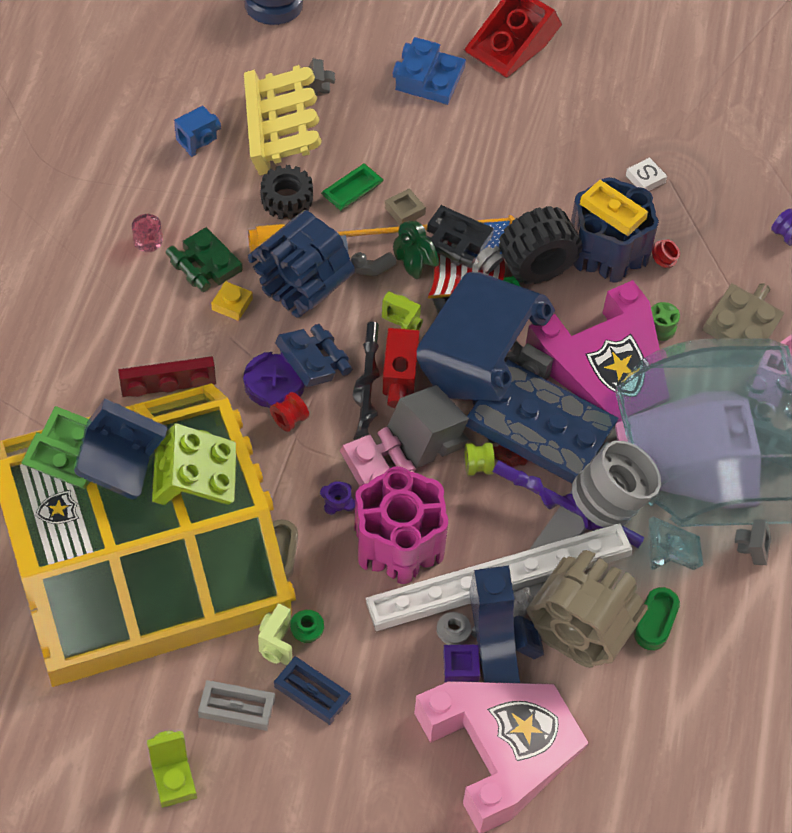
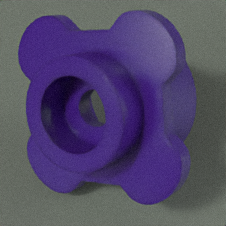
(341, 490)

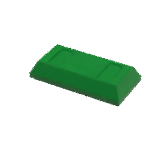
(352, 187)

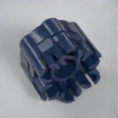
(607, 244)
(305, 260)

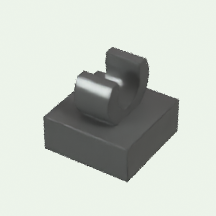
(322, 78)
(755, 541)

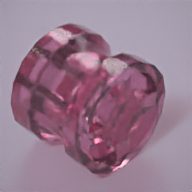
(145, 225)

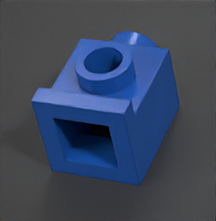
(196, 129)

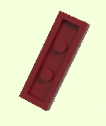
(167, 376)

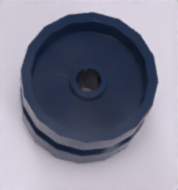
(273, 11)

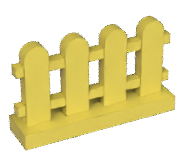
(259, 109)

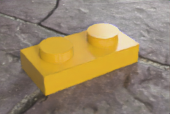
(613, 207)

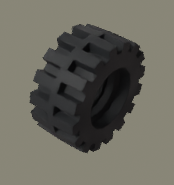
(286, 179)

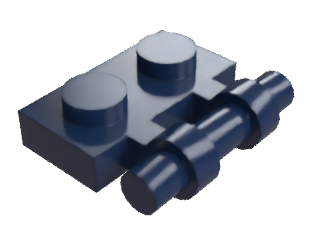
(307, 360)

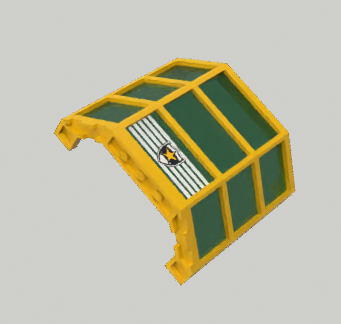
(138, 575)

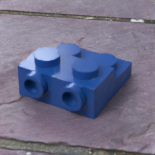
(428, 71)

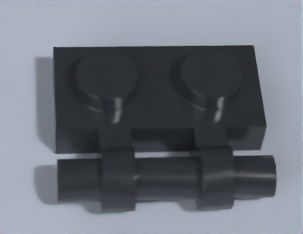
(461, 231)

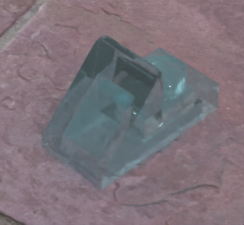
(672, 544)

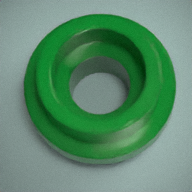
(310, 634)

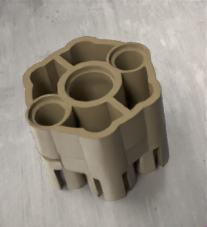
(586, 616)

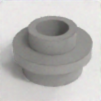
(489, 259)
(453, 637)

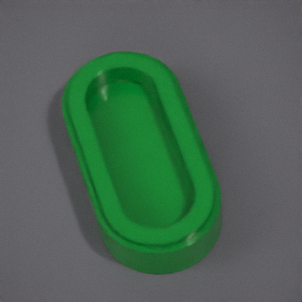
(658, 620)

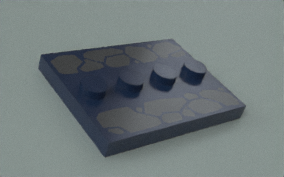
(543, 424)

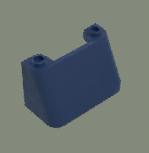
(474, 334)

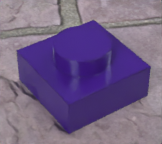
(461, 663)

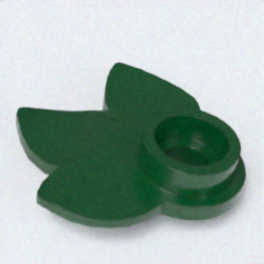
(414, 248)

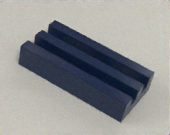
(305, 701)

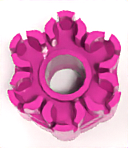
(400, 545)

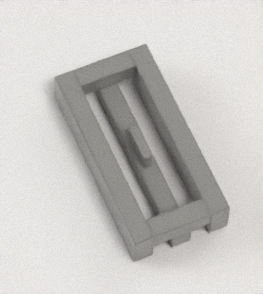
(239, 692)

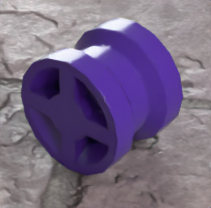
(783, 226)

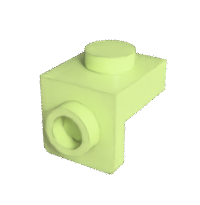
(272, 632)

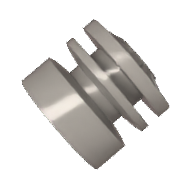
(616, 484)

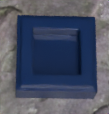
(527, 638)

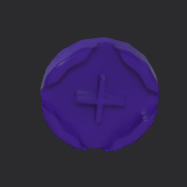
(270, 379)

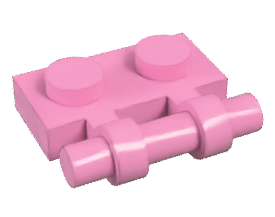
(367, 458)

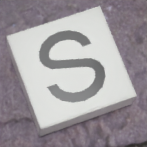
(646, 175)

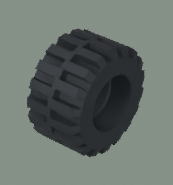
(540, 245)

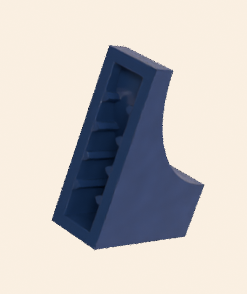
(494, 623)

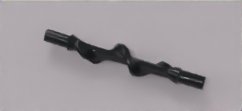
(363, 385)

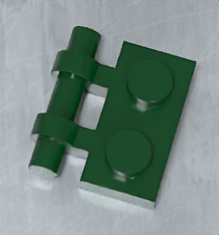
(210, 254)

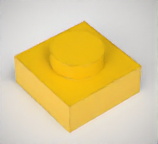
(232, 300)

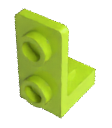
(171, 768)

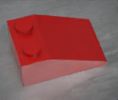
(513, 34)

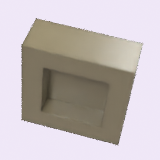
(405, 207)

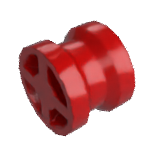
(289, 411)

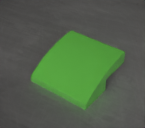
(58, 447)

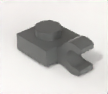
(530, 359)

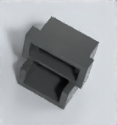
(428, 425)

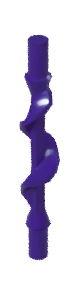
(553, 499)

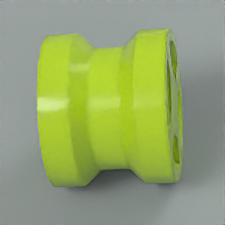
(479, 459)

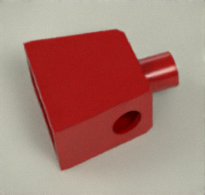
(400, 364)

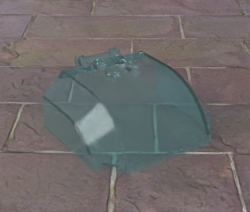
(715, 428)

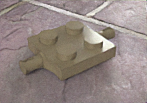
(743, 315)

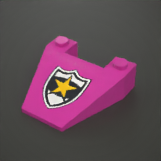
(603, 355)

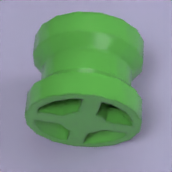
(668, 317)

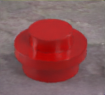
(665, 253)

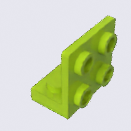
(195, 465)

